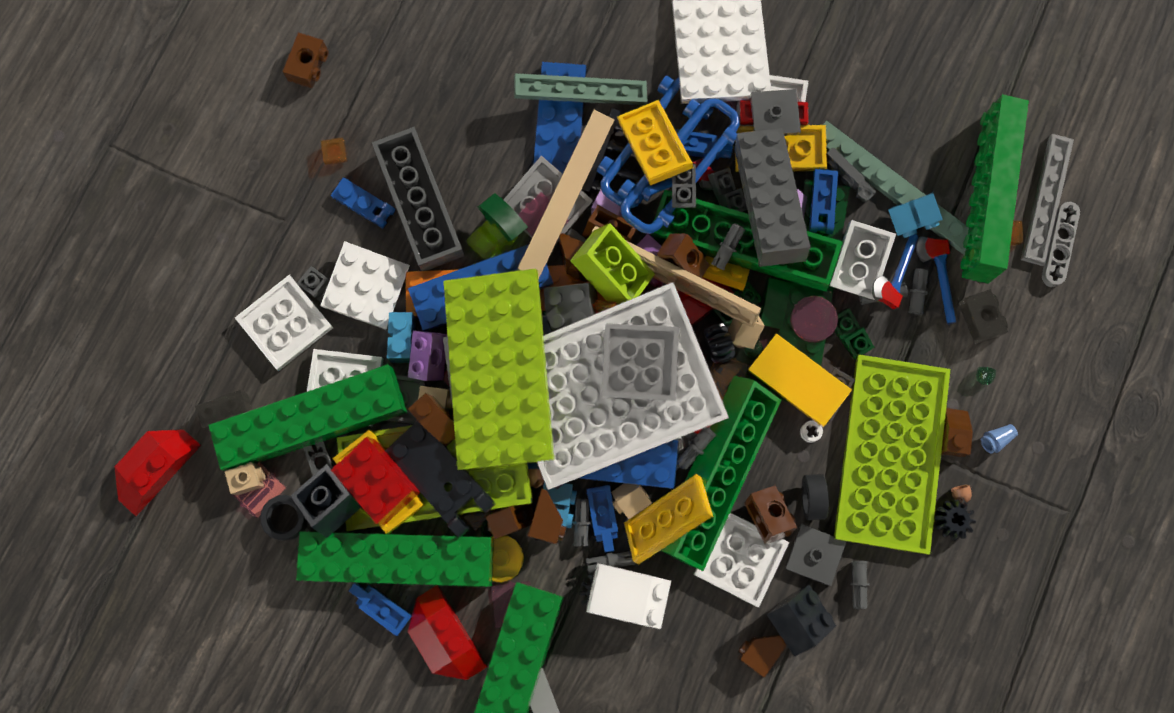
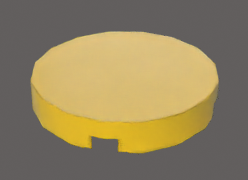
(509, 561)

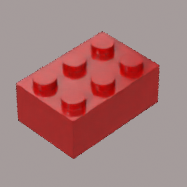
(375, 481)

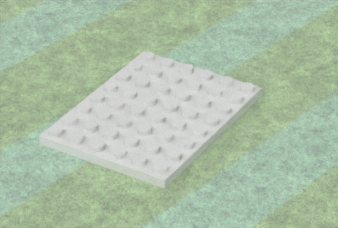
(601, 430)

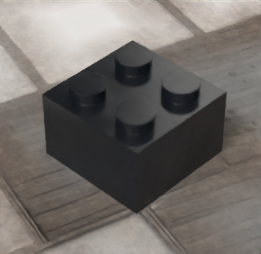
(325, 502)
(802, 620)

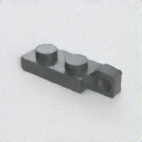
(849, 175)

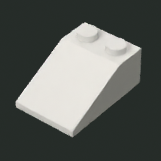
(861, 258)
(628, 596)

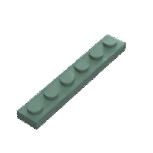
(580, 89)

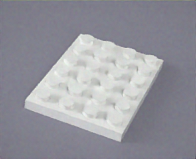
(720, 49)

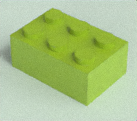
(612, 265)

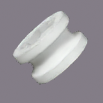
(803, 431)

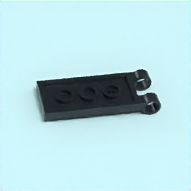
(430, 468)

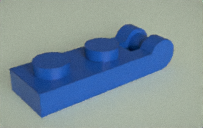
(823, 200)
(362, 202)

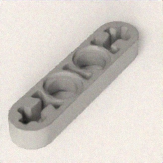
(1064, 245)

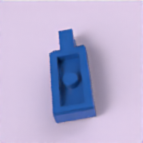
(700, 144)
(603, 516)
(381, 608)

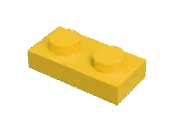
(732, 276)

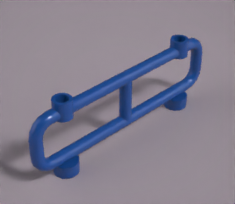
(694, 112)
(609, 168)

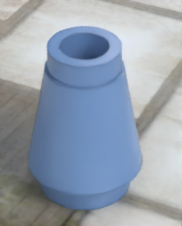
(998, 438)

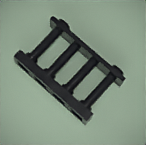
(592, 184)

